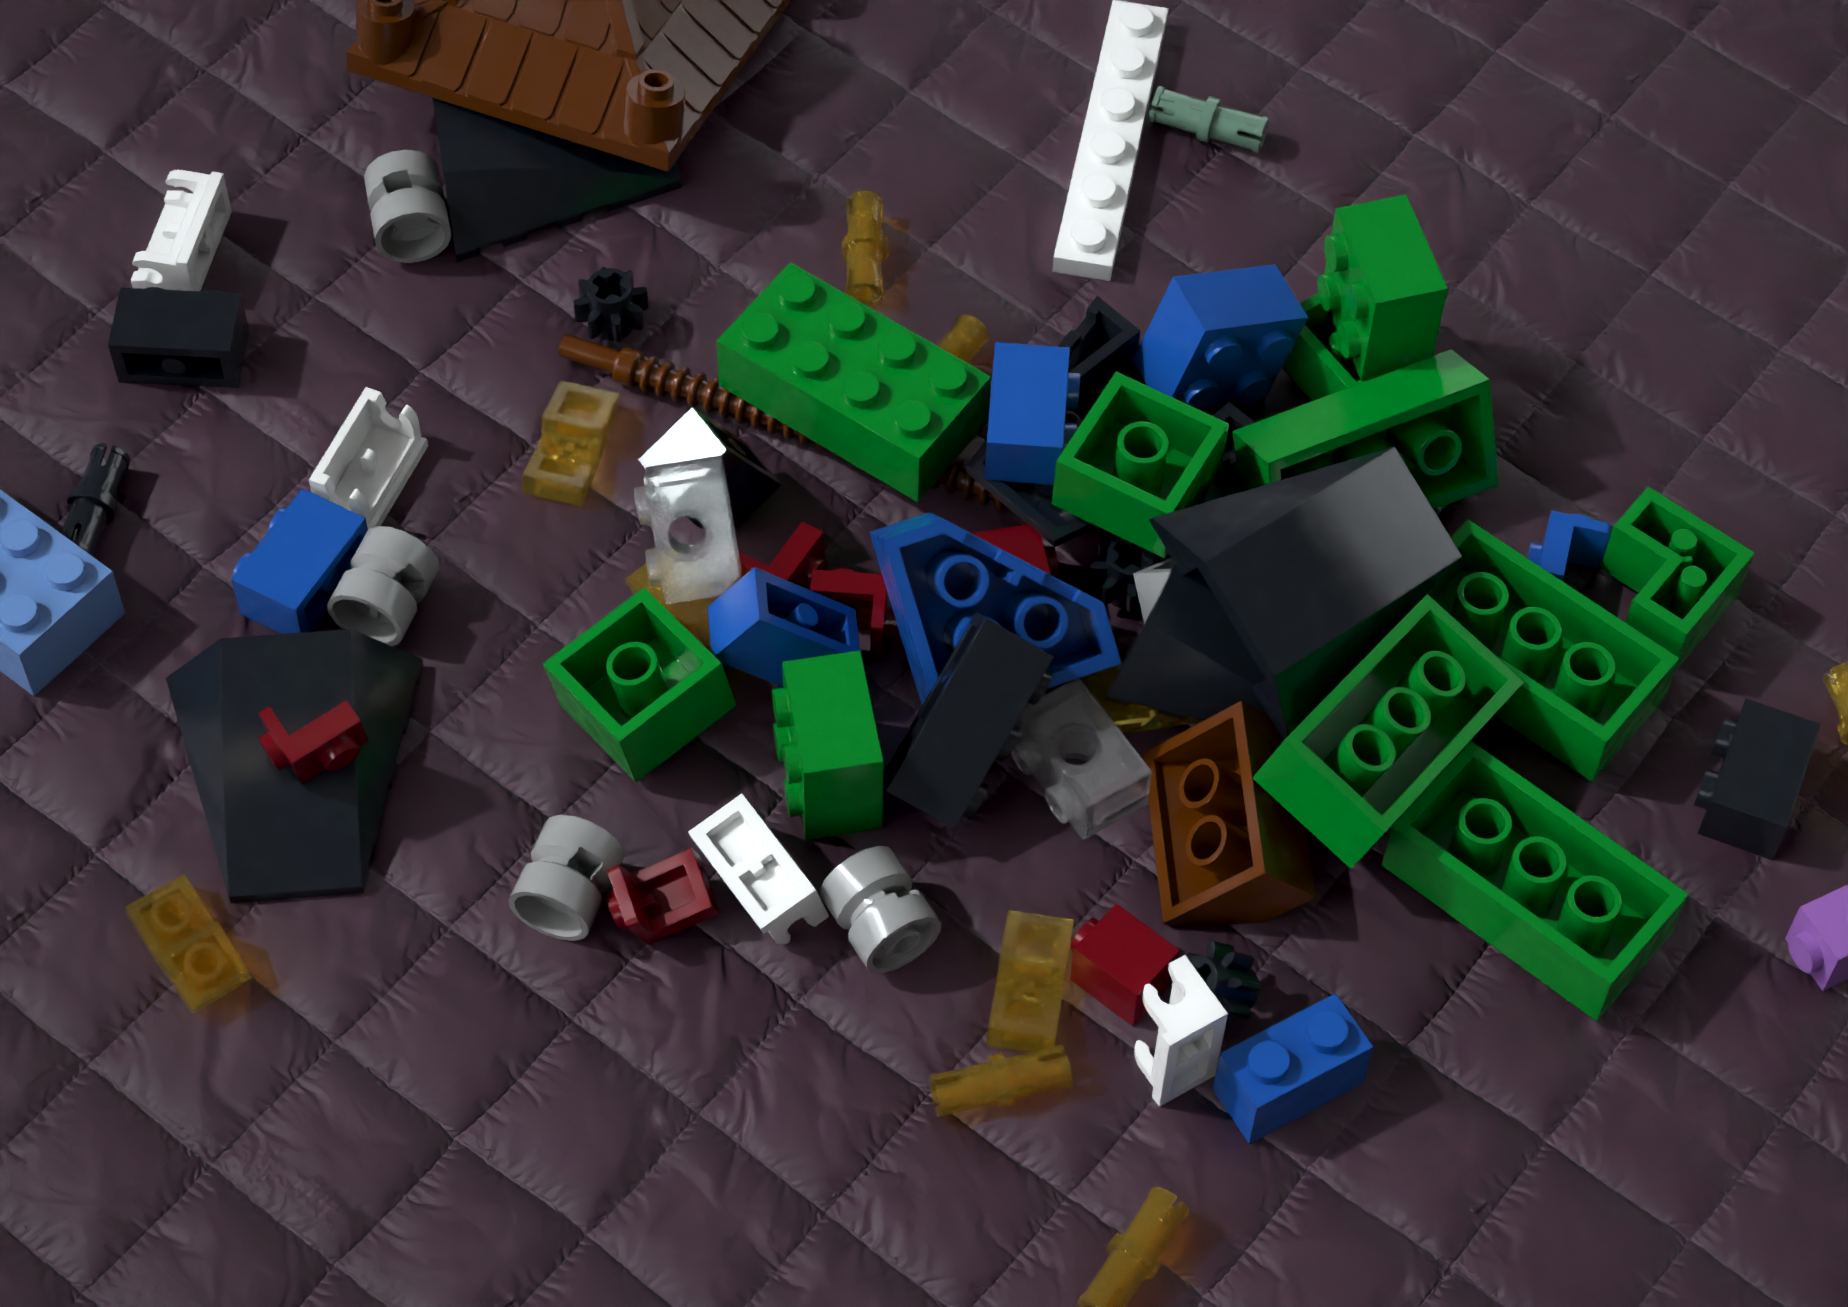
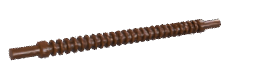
(631, 368)

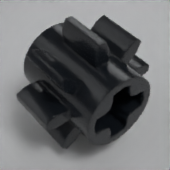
(610, 304)
(1115, 572)
(1228, 977)

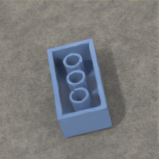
(50, 598)

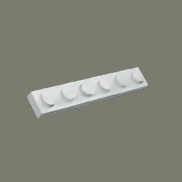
(1110, 141)

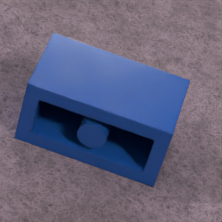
(1028, 412)
(298, 564)
(776, 621)
(1292, 1068)

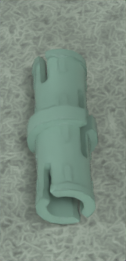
(1209, 119)

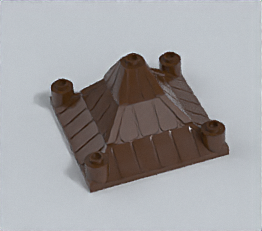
(586, 71)

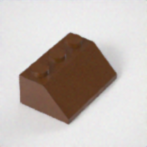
(1219, 836)

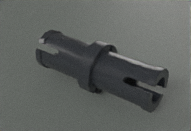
(94, 500)

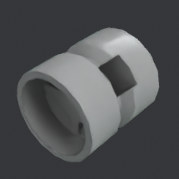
(407, 206)
(384, 584)
(566, 877)
(875, 903)

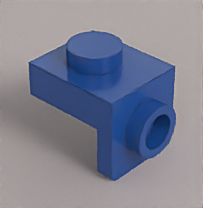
(1572, 540)

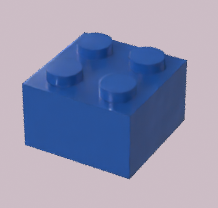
(1221, 336)

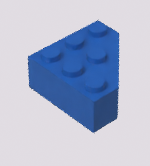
(946, 574)

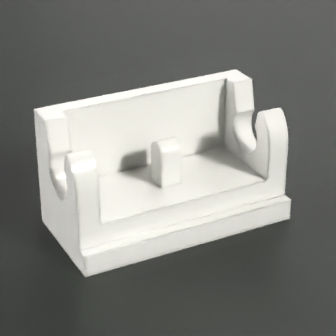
(185, 233)
(370, 458)
(758, 869)
(1187, 1034)

